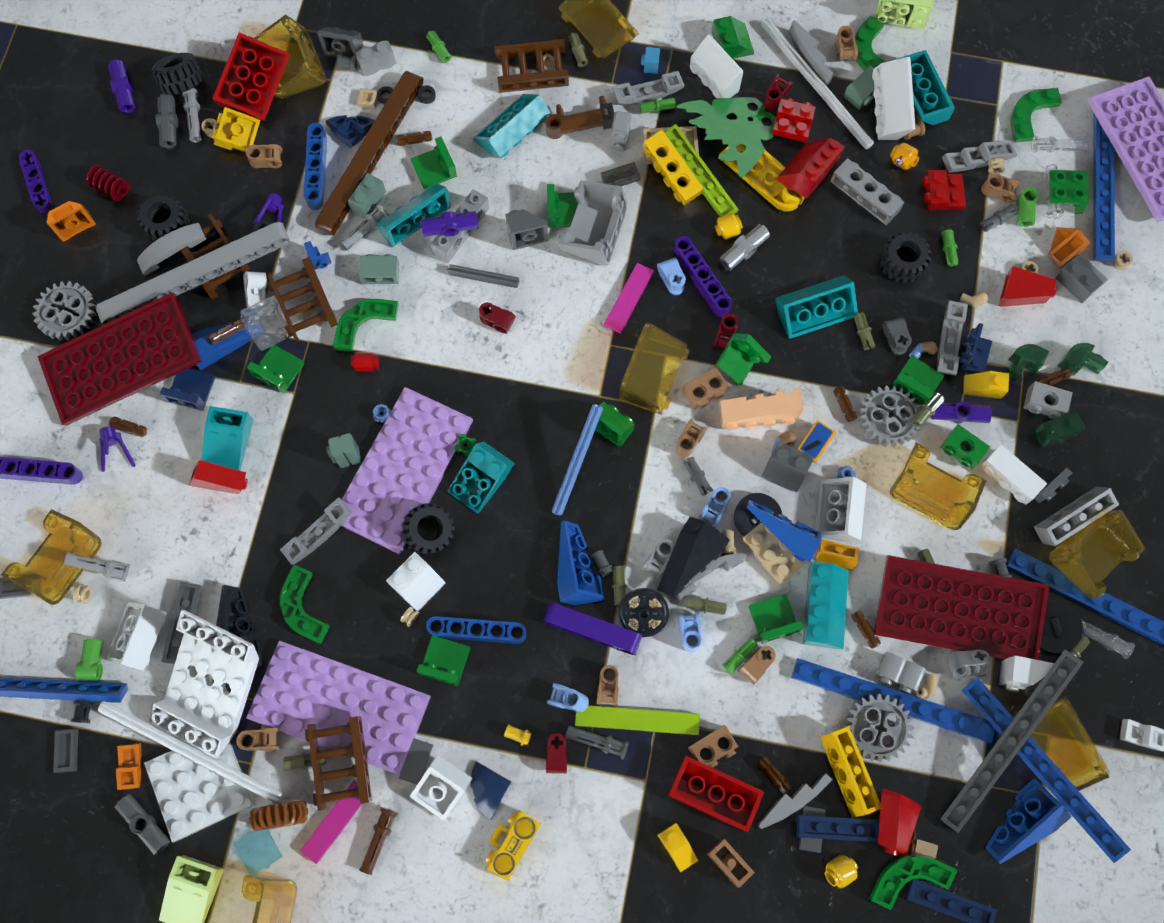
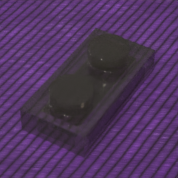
(621, 175)

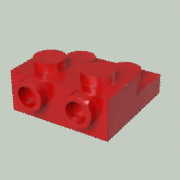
(793, 119)
(943, 190)

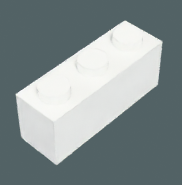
(1013, 475)

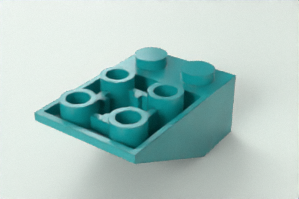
(226, 436)
(480, 476)

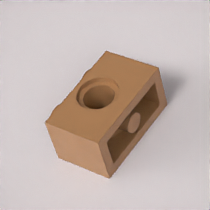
(730, 863)

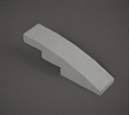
(807, 48)
(979, 156)
(786, 806)

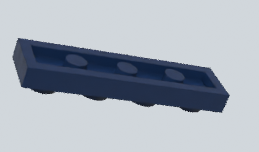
(837, 828)
(949, 903)

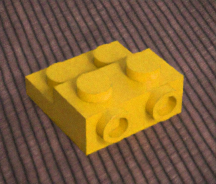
(235, 130)

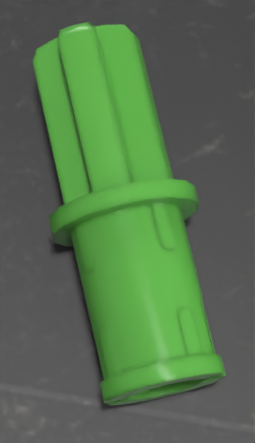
(438, 46)
(657, 105)
(949, 247)
(740, 656)

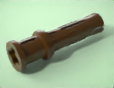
(381, 829)

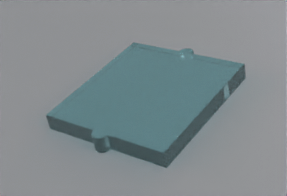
(257, 851)

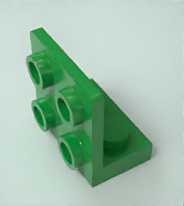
(434, 165)
(1069, 188)
(560, 207)
(740, 356)
(277, 368)
(918, 380)
(774, 618)
(444, 661)

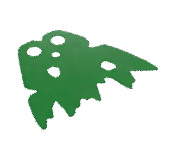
(734, 131)

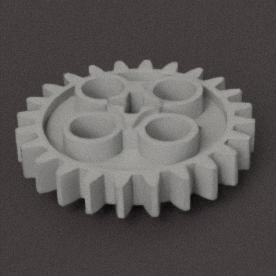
(72, 296)
(879, 428)
(897, 731)

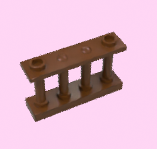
(531, 81)
(211, 285)
(319, 300)
(358, 770)

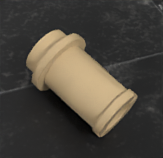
(730, 546)

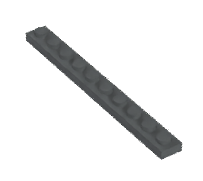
(1011, 740)

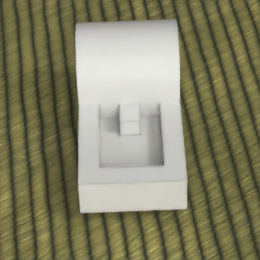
(254, 287)

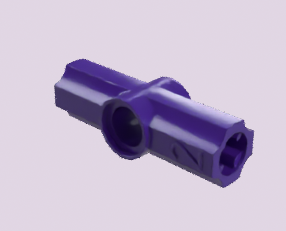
(121, 86)
(449, 223)
(972, 413)

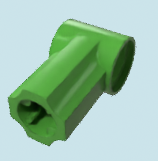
(1026, 207)
(90, 665)

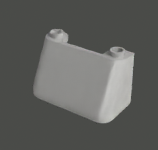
(595, 222)

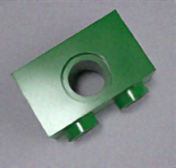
(975, 447)

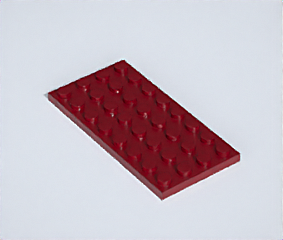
(119, 359)
(961, 609)

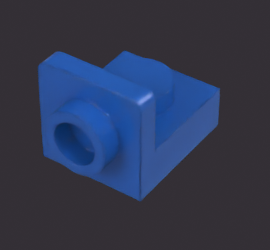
(318, 261)

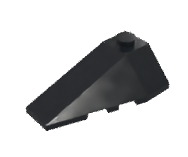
(692, 552)
(234, 617)

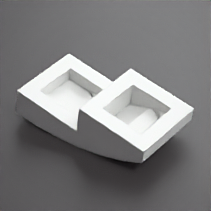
(1142, 735)

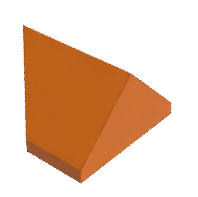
(1067, 245)

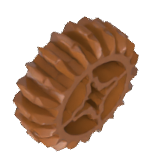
(278, 815)

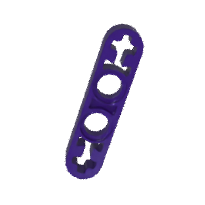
(37, 180)

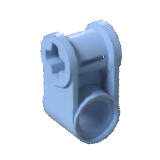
(672, 275)
(713, 508)
(690, 627)
(564, 697)

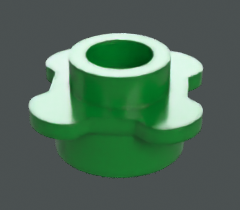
(462, 440)

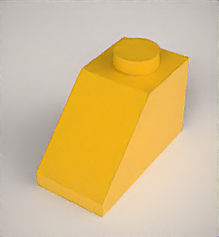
(986, 384)
(677, 847)

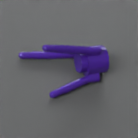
(271, 204)
(108, 438)

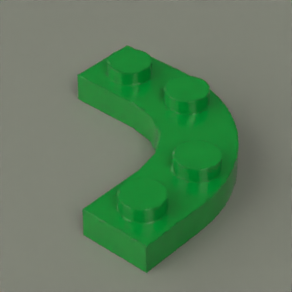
(864, 39)
(1026, 105)
(357, 315)
(292, 607)
(908, 868)

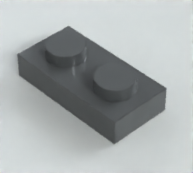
(1048, 491)

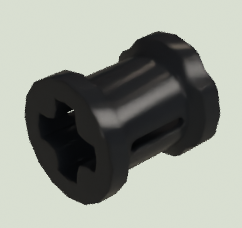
(81, 711)

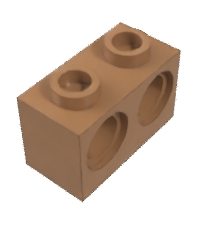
(702, 385)
(711, 743)

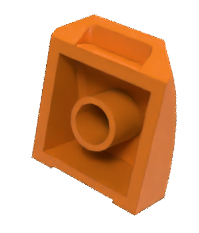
(69, 220)

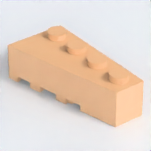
(761, 410)

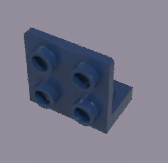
(976, 353)
(189, 389)

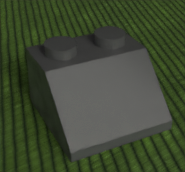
(339, 41)
(525, 229)
(1081, 278)
(787, 466)

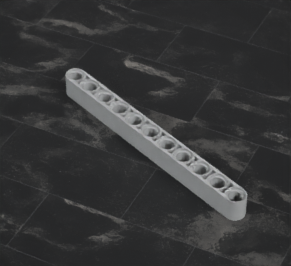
(196, 271)

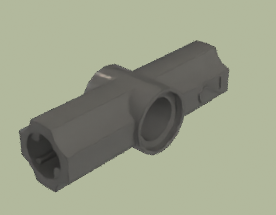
(166, 121)
(133, 814)

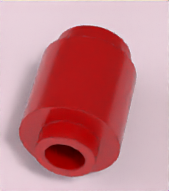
(365, 361)

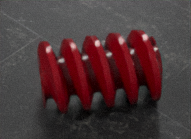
(107, 183)

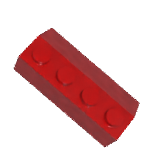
(811, 166)
(716, 794)

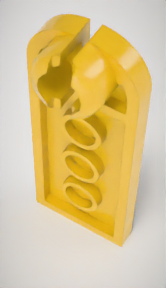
(763, 180)

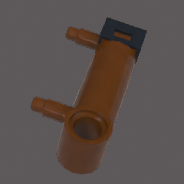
(579, 121)

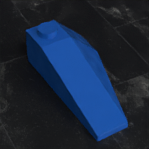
(211, 353)
(797, 537)
(576, 576)
(1029, 821)

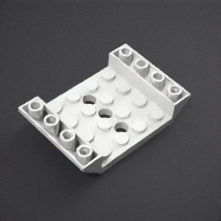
(193, 706)

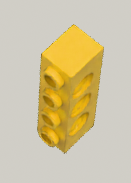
(660, 142)
(850, 772)

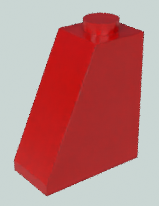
(1026, 288)
(218, 478)
(896, 822)

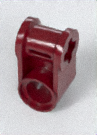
(777, 90)
(498, 319)
(725, 333)
(556, 758)

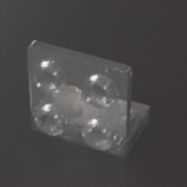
(265, 323)

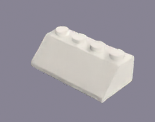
(894, 99)

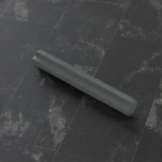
(484, 276)

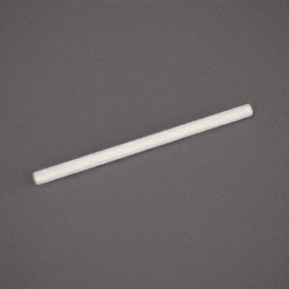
(817, 84)
(190, 752)

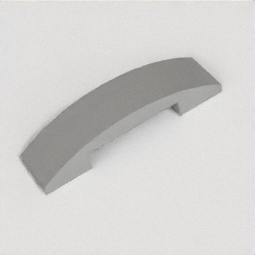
(650, 90)
(169, 245)
(950, 338)
(317, 533)
(730, 561)

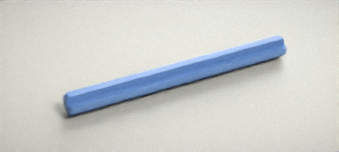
(577, 459)

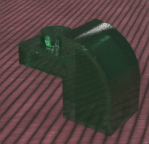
(1080, 356)
(1028, 357)

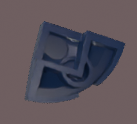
(350, 129)
(487, 789)

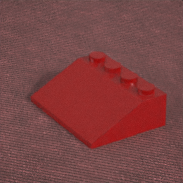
(251, 77)

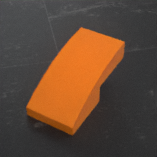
(130, 764)

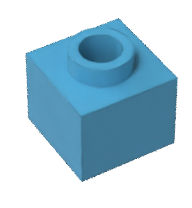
(651, 60)

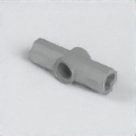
(744, 247)

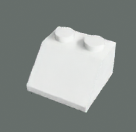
(416, 581)
(1022, 672)
(441, 787)

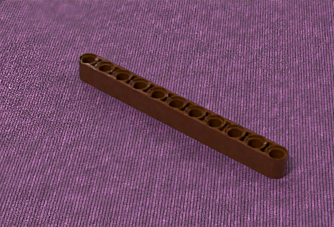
(369, 152)

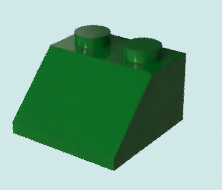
(732, 37)
(614, 425)

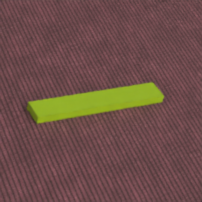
(712, 189)
(639, 720)

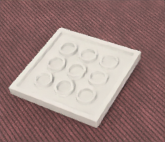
(194, 795)

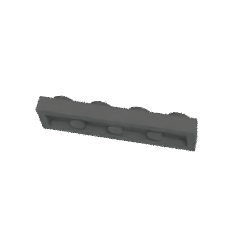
(188, 600)

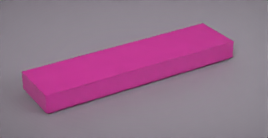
(628, 298)
(331, 827)

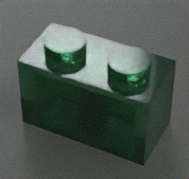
(1059, 429)

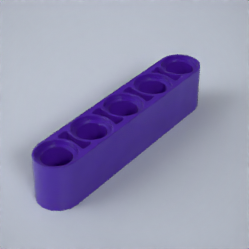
(702, 268)
(40, 472)
(592, 628)

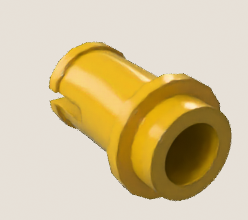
(518, 735)

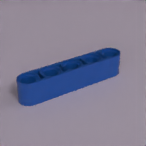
(317, 173)
(467, 625)

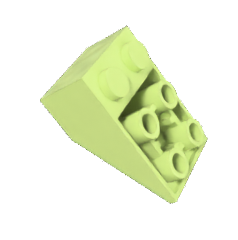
(904, 12)
(190, 891)

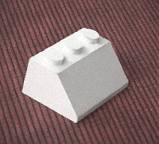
(716, 69)
(841, 509)
(136, 636)

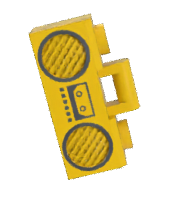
(508, 855)

